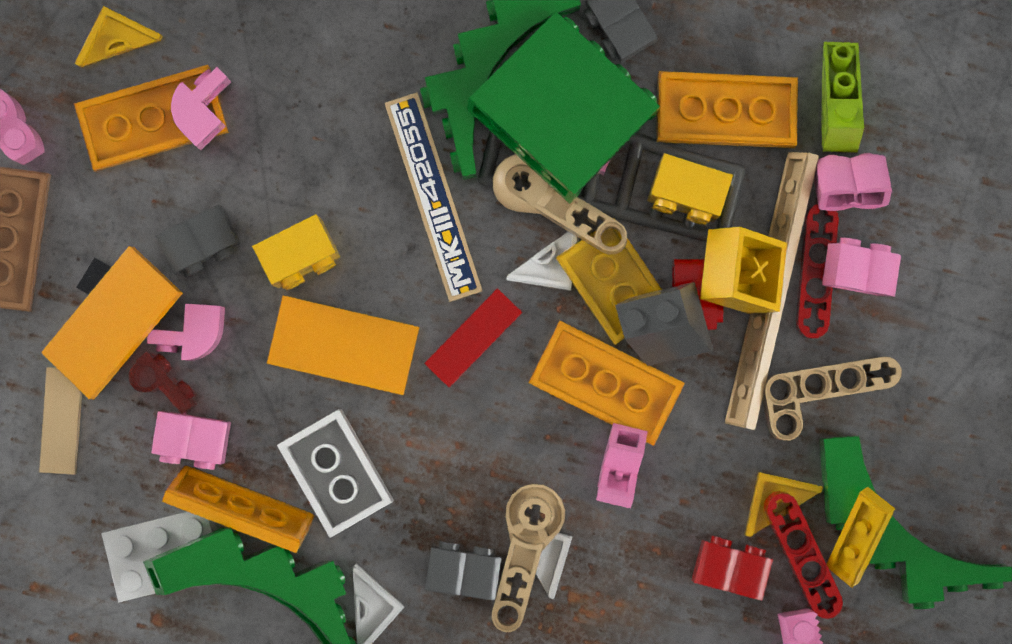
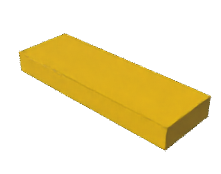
(860, 537)

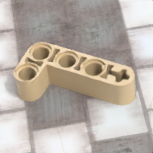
(830, 388)

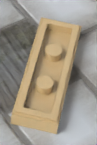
(60, 424)

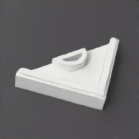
(544, 268)
(552, 563)
(373, 606)

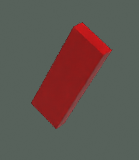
(473, 338)

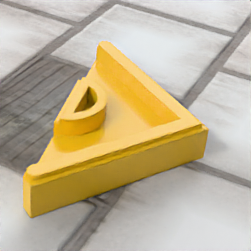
(113, 36)
(764, 487)

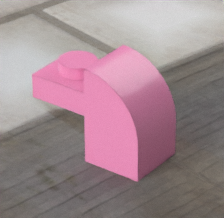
(191, 109)
(200, 332)
(621, 465)

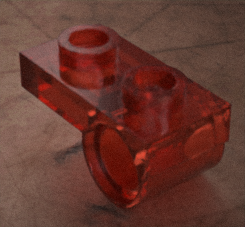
(177, 392)

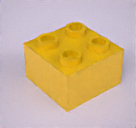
(689, 189)
(297, 252)
(743, 270)

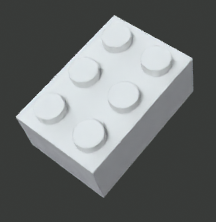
(335, 473)
(135, 543)

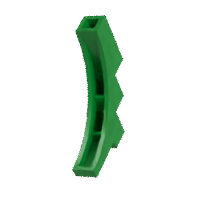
(482, 53)
(218, 560)
(921, 568)

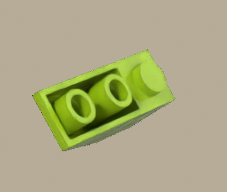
(841, 98)

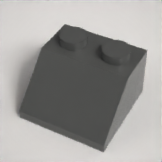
(665, 324)

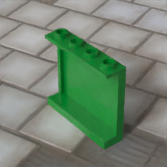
(562, 106)

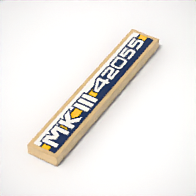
(433, 197)

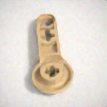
(544, 200)
(526, 545)

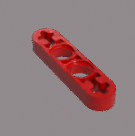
(814, 270)
(807, 552)

